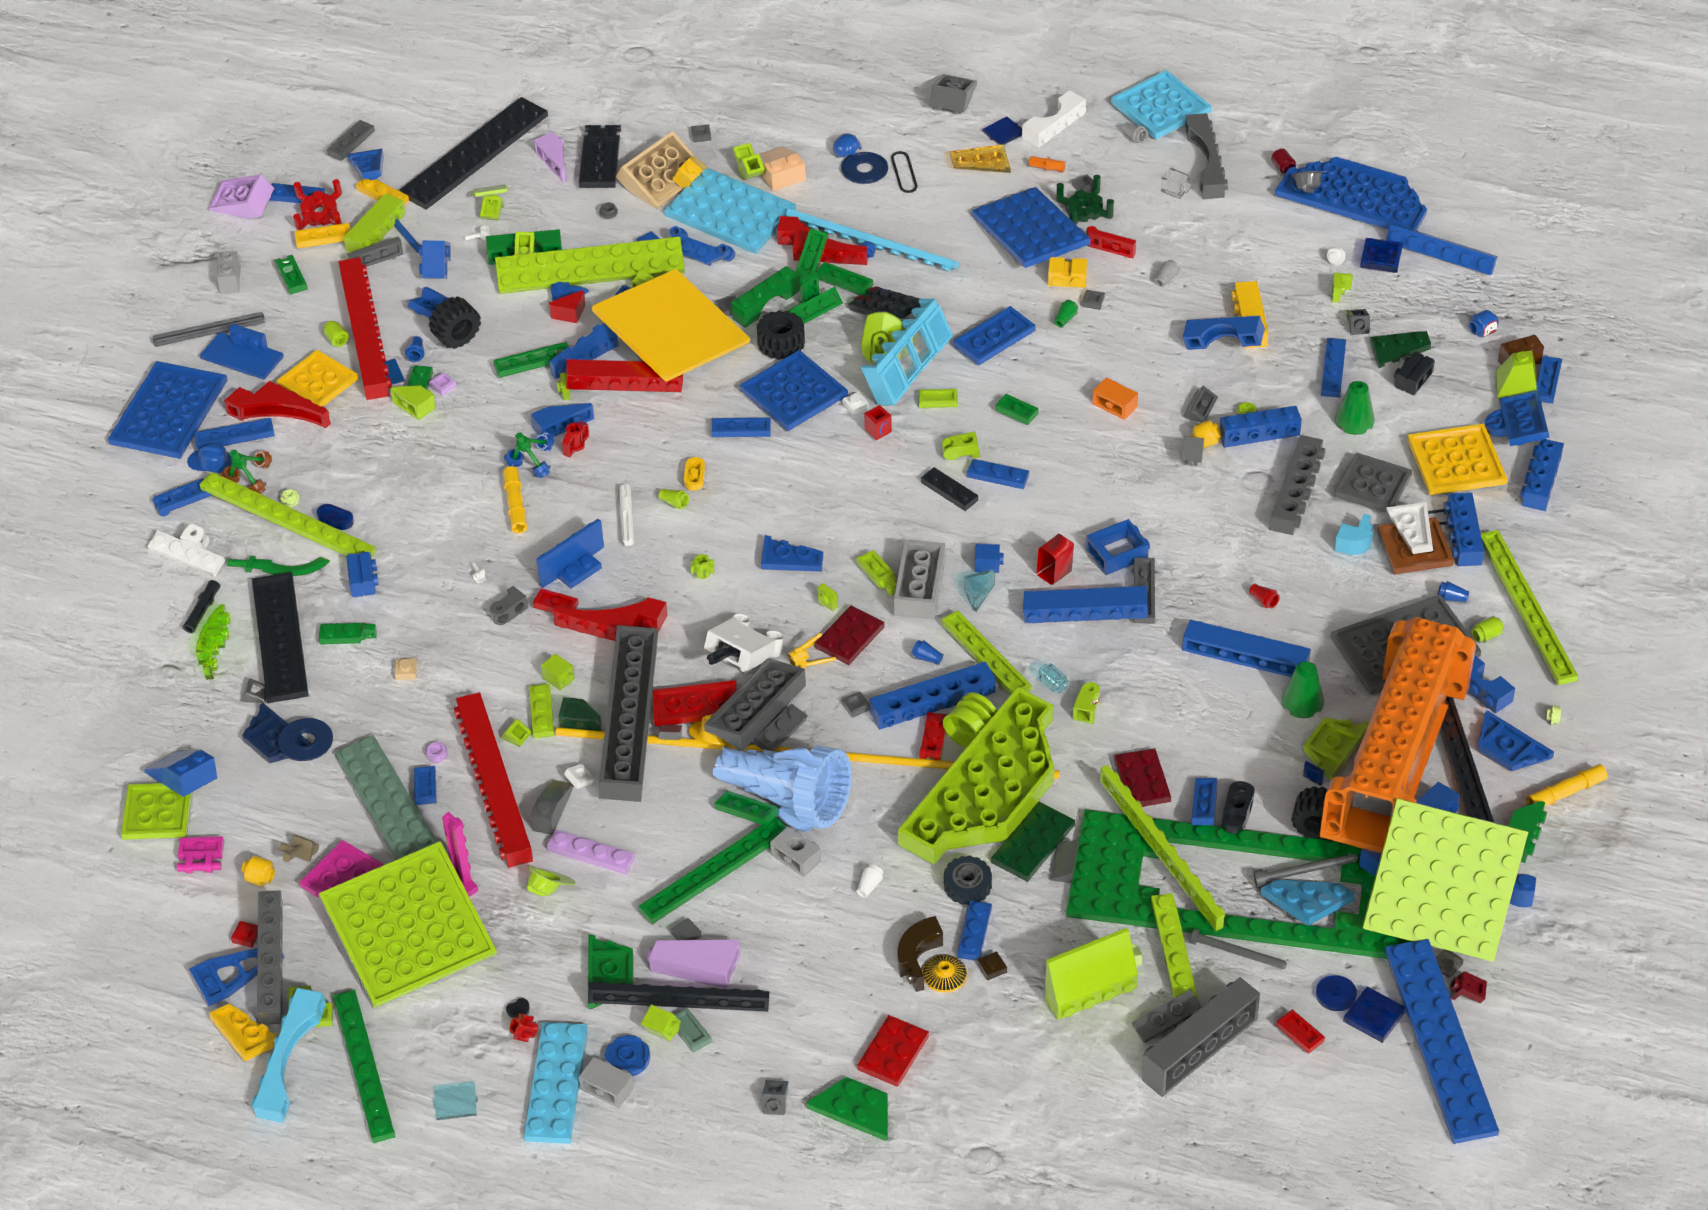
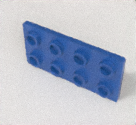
(243, 351)
(572, 559)

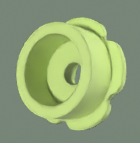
(290, 498)
(1554, 714)

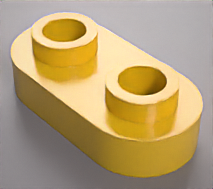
(694, 473)

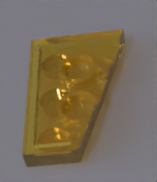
(981, 158)

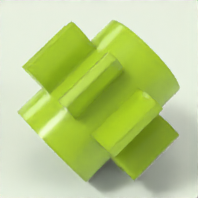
(702, 566)

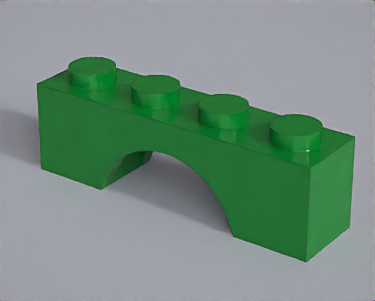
(504, 244)
(748, 306)

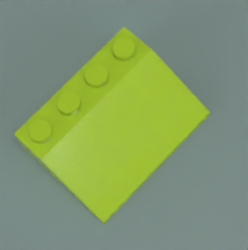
(1090, 974)

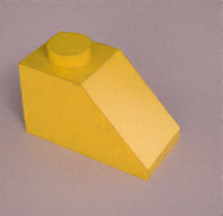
(689, 172)

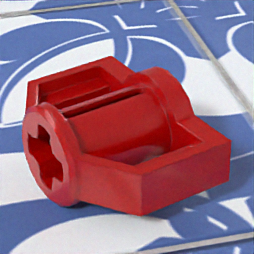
(575, 438)

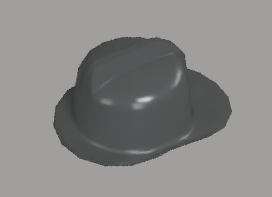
(1308, 180)

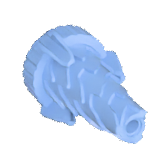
(807, 783)

